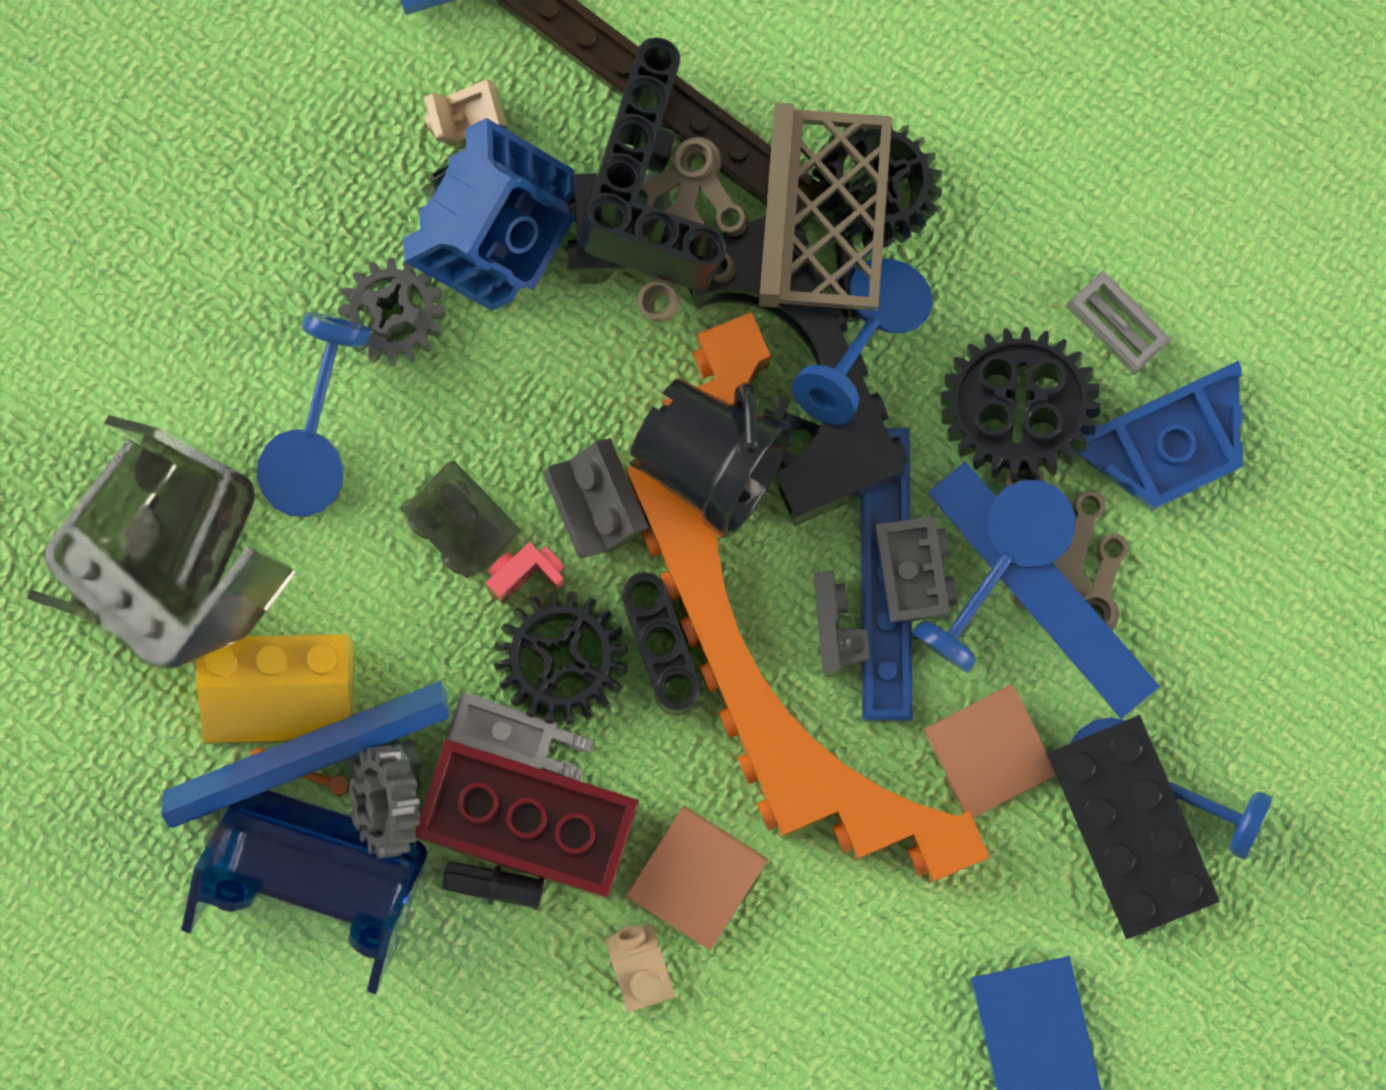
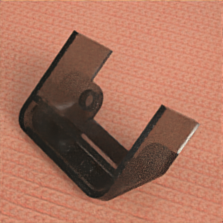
(201, 518)
(105, 563)

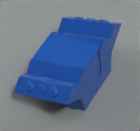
(493, 217)

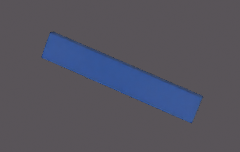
(1050, 600)
(889, 671)
(305, 754)

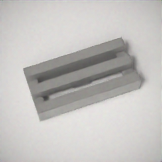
(1105, 335)

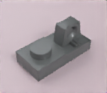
(838, 645)

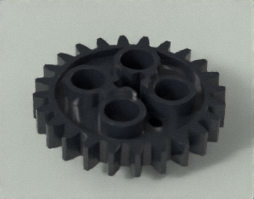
(1065, 407)

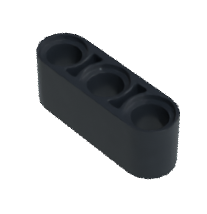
(654, 620)

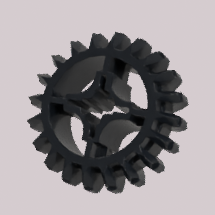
(908, 163)
(583, 670)

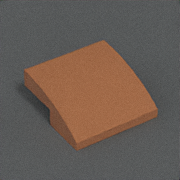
(990, 752)
(697, 877)

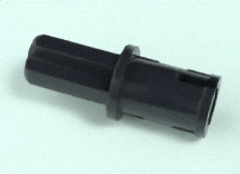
(493, 884)

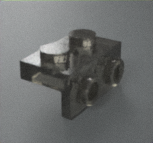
(460, 521)

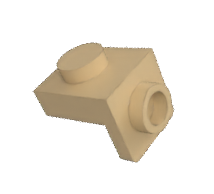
(454, 113)
(639, 967)

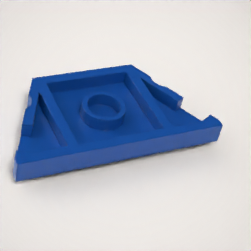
(1173, 441)

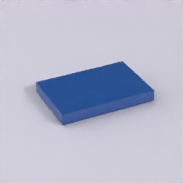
(1035, 1028)

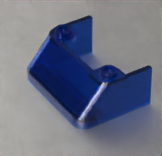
(311, 861)

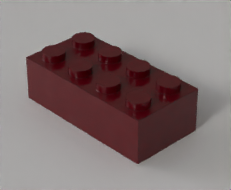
(527, 819)

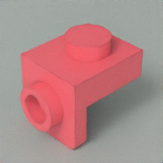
(513, 571)

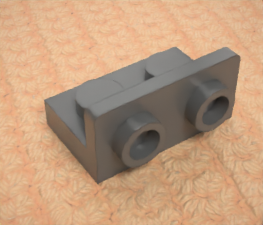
(595, 500)
(914, 570)

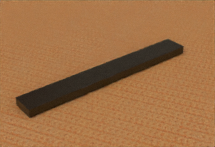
(609, 59)

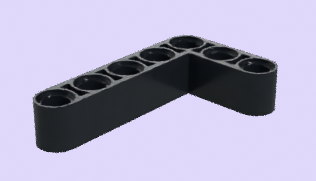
(626, 166)

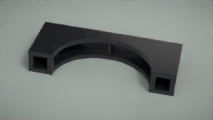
(843, 458)

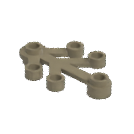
(690, 185)
(1072, 560)

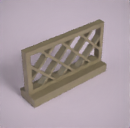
(782, 204)

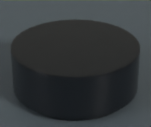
(662, 149)

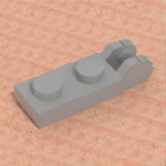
(513, 735)

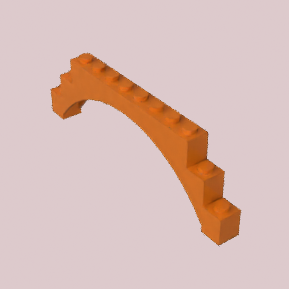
(793, 771)

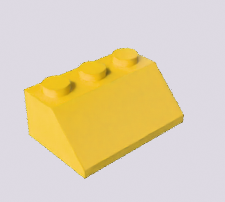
(275, 687)

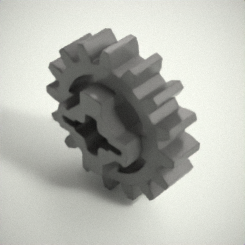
(399, 292)
(384, 801)

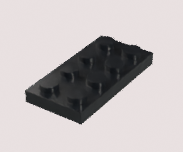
(1133, 827)

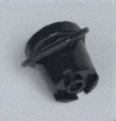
(712, 452)

